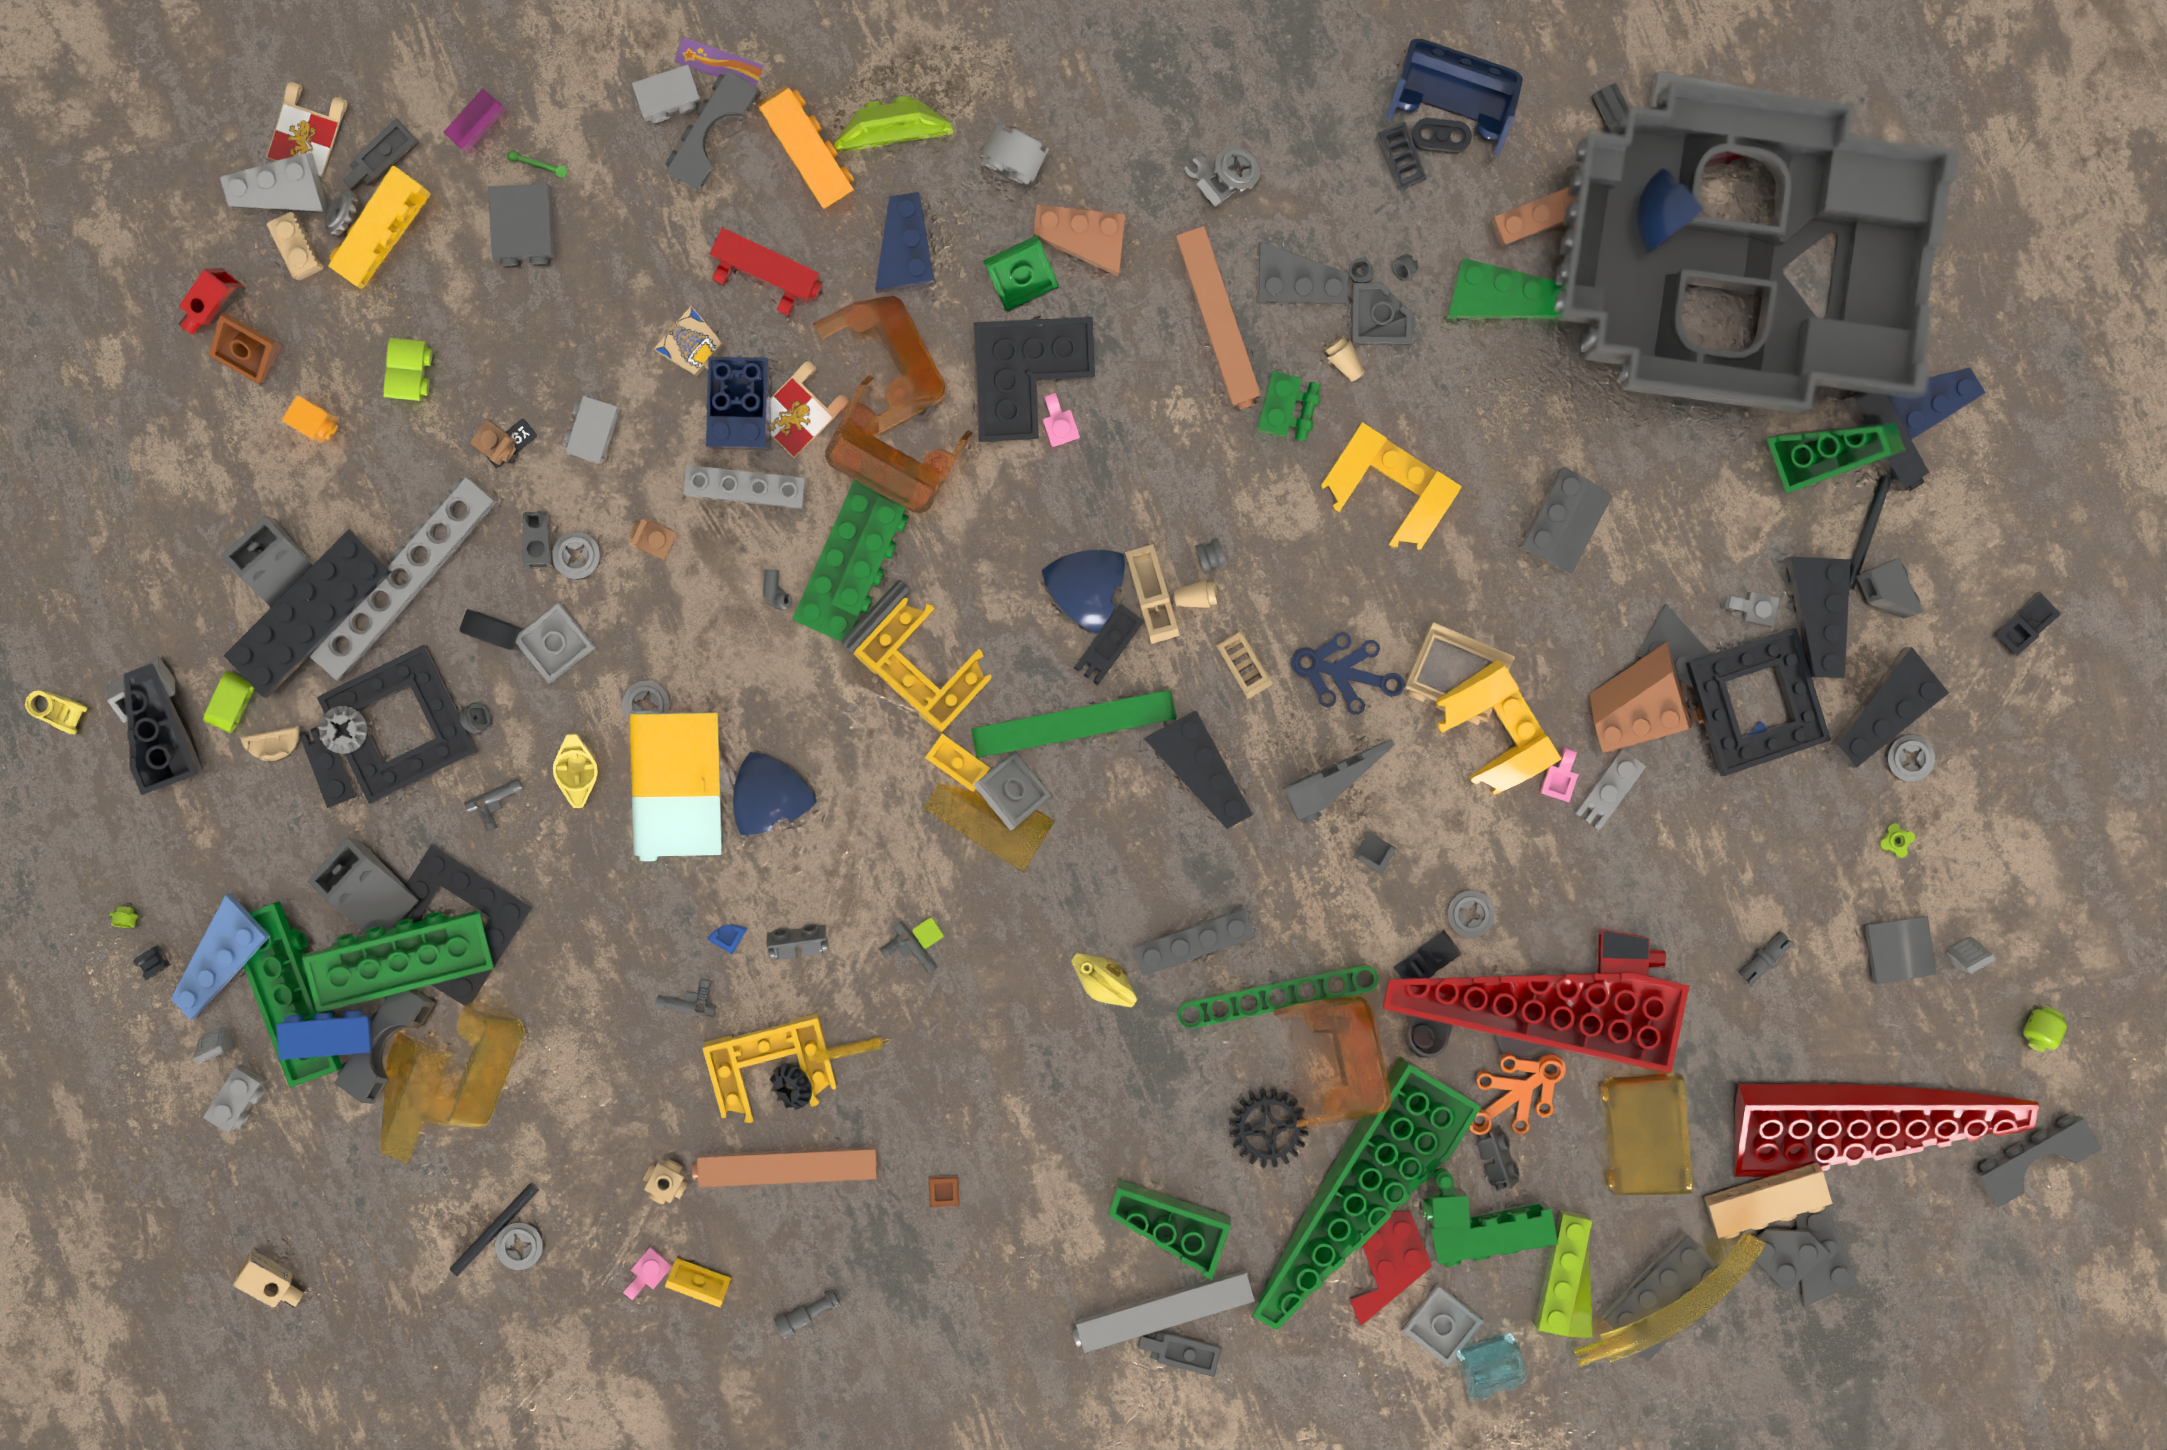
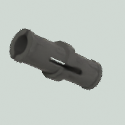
(1766, 958)

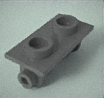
(783, 942)
(1503, 1170)

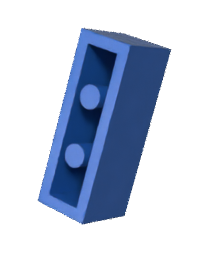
(324, 1035)

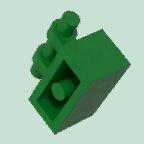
(1280, 403)
(1447, 1205)

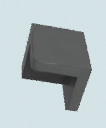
(1374, 852)

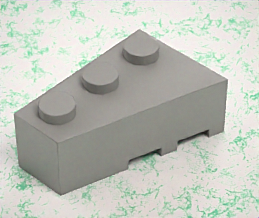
(277, 185)

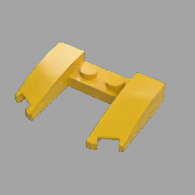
(1433, 488)
(882, 658)
(1497, 689)
(729, 1054)

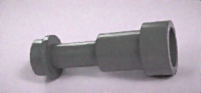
(789, 1323)

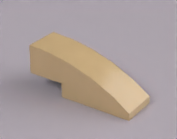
(1152, 594)

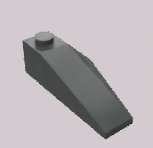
(1321, 788)

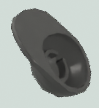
(1427, 1037)

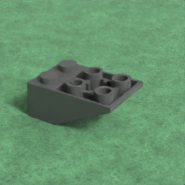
(267, 560)
(362, 887)

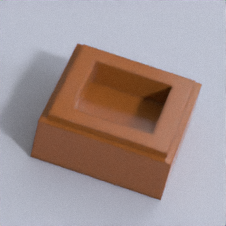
(944, 1191)

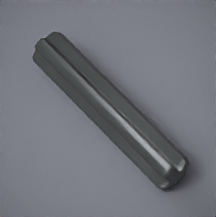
(875, 616)

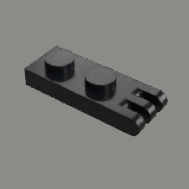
(1110, 643)
(328, 770)

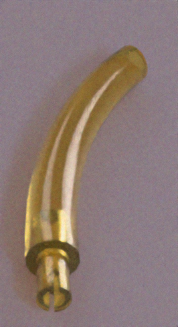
(1678, 1315)

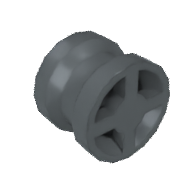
(1210, 555)

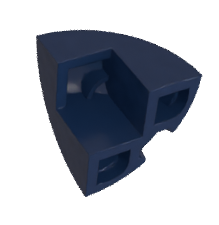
(1664, 209)
(1085, 584)
(767, 794)

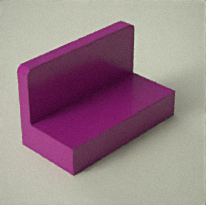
(474, 120)

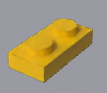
(957, 762)
(698, 1282)

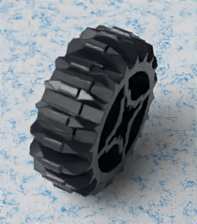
(1254, 1129)

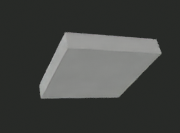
(554, 642)
(1012, 790)
(1442, 1324)

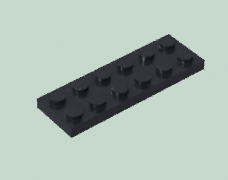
(307, 613)

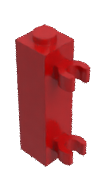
(765, 265)

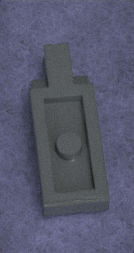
(380, 155)
(1182, 1352)

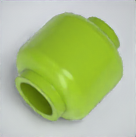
(2045, 1029)

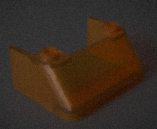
(919, 380)
(884, 467)
(1358, 1057)

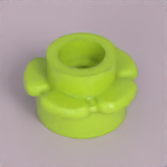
(123, 917)

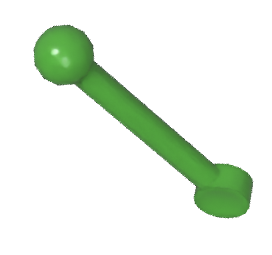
(560, 171)

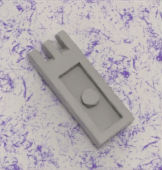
(1611, 788)

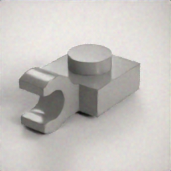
(1209, 180)
(1757, 608)

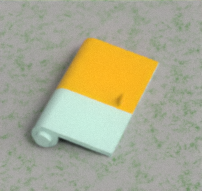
(675, 784)

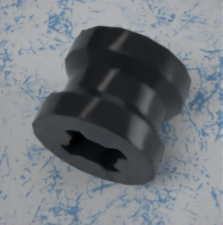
(151, 962)

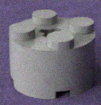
(1014, 153)

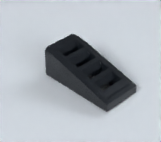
(1387, 149)

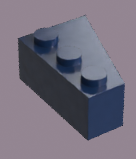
(905, 247)
(1943, 397)

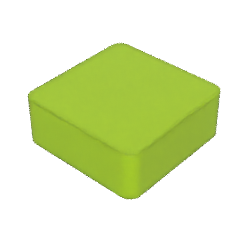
(928, 932)

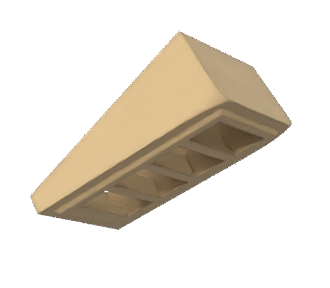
(1257, 686)

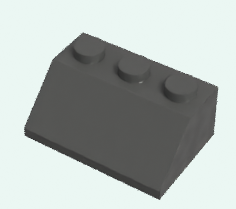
(1566, 520)

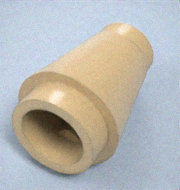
(1345, 358)
(1199, 594)

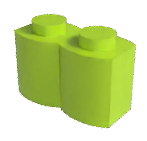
(406, 369)

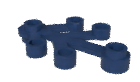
(1341, 672)

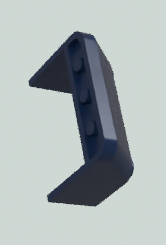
(1460, 86)

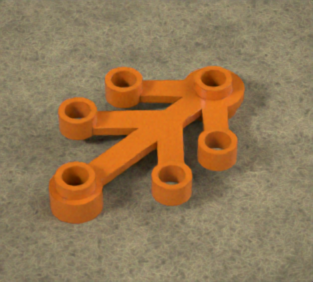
(1520, 1090)

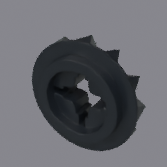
(794, 1077)

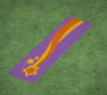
(716, 62)

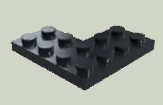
(1012, 358)

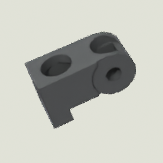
(536, 540)

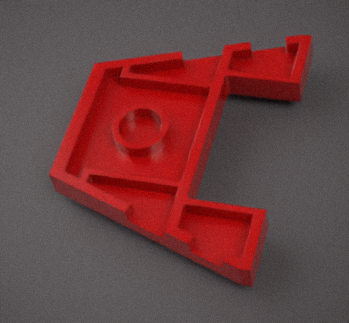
(1396, 1261)

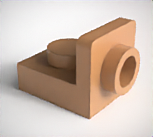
(494, 442)
(652, 538)

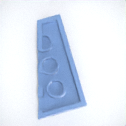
(221, 953)

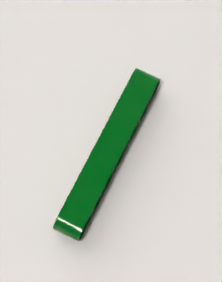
(1074, 723)
(1262, 993)

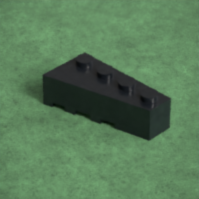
(1821, 606)
(1894, 704)
(1197, 762)

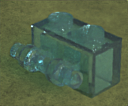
(1491, 1367)

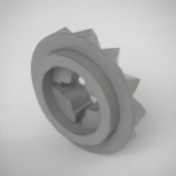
(1244, 161)
(341, 213)
(562, 557)
(639, 692)
(357, 729)
(1925, 758)
(1475, 927)
(512, 1258)

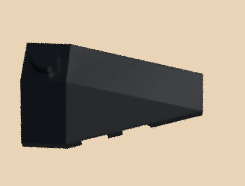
(156, 737)

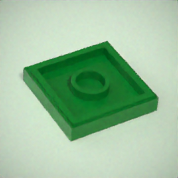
(1021, 273)

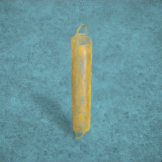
(847, 1048)

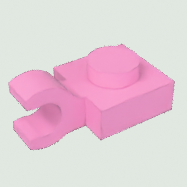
(1061, 425)
(1560, 780)
(649, 1271)

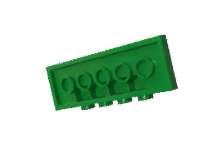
(851, 562)
(397, 959)
(284, 990)

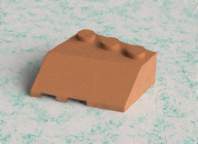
(1640, 703)

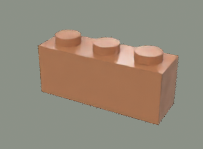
(1531, 218)

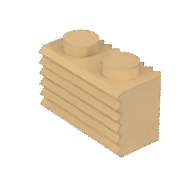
(295, 246)

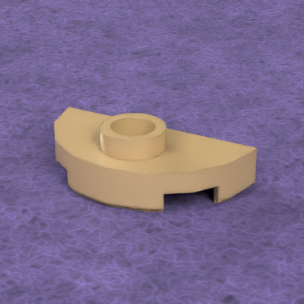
(272, 744)

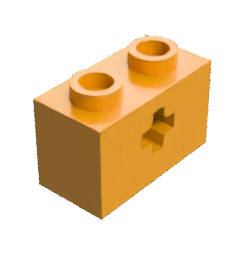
(311, 419)

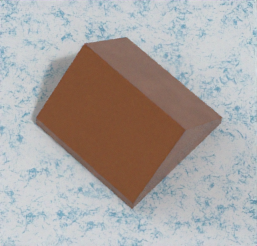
(243, 348)

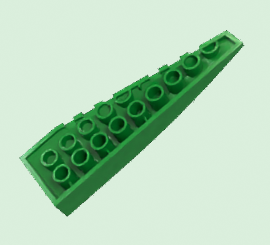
(1367, 1182)

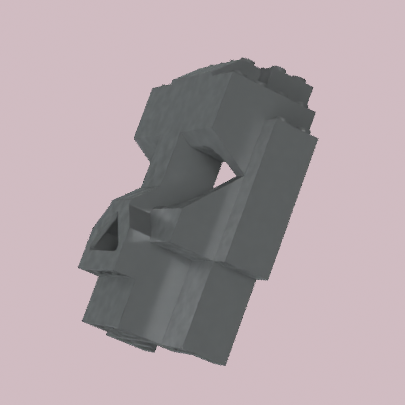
(1870, 192)

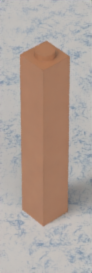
(1218, 317)
(786, 1166)

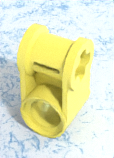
(61, 711)

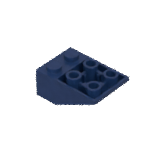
(738, 403)

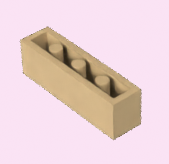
(1768, 1200)

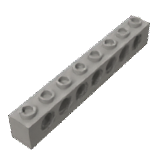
(478, 505)

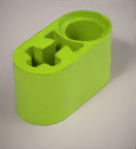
(228, 702)

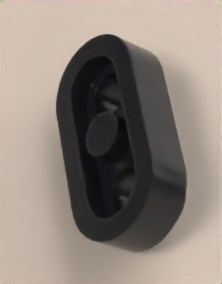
(1441, 132)

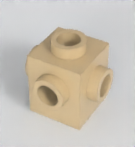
(673, 1173)

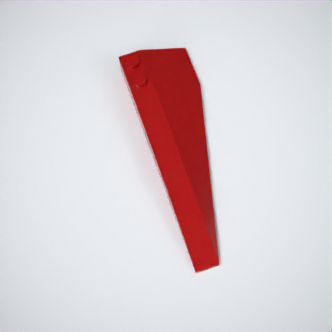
(1594, 1015)
(1842, 1123)

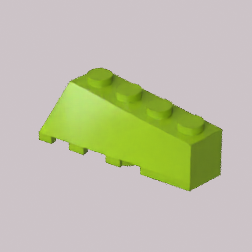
(1566, 1288)

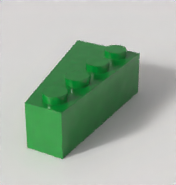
(1502, 293)
(1825, 453)
(1172, 1224)
(1494, 1234)

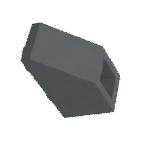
(1890, 589)

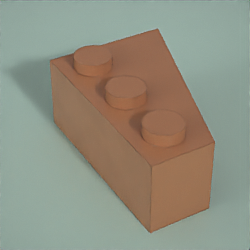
(1082, 233)

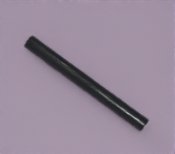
(1868, 529)
(494, 1229)

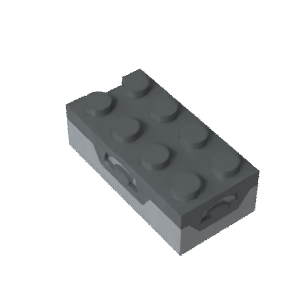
(1663, 1282)

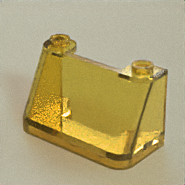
(495, 1048)
(1649, 1134)

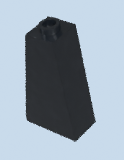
(1872, 408)

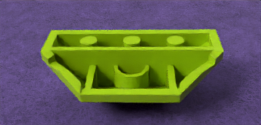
(891, 124)

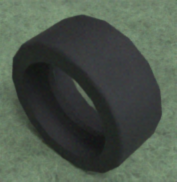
(489, 629)

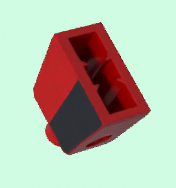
(208, 298)
(1626, 953)

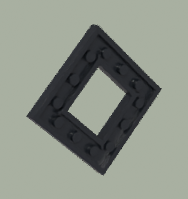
(1807, 719)
(451, 740)
(502, 907)

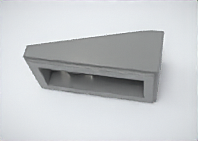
(1970, 955)
(213, 1045)

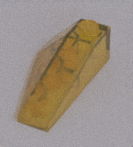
(978, 821)
(414, 1077)

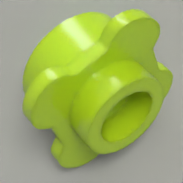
(1894, 832)

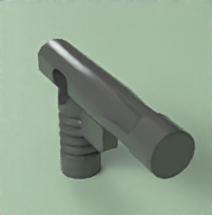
(492, 803)
(908, 947)
(690, 1001)

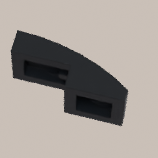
(2028, 623)
(1428, 958)

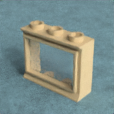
(1446, 662)

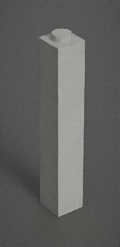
(1163, 1311)

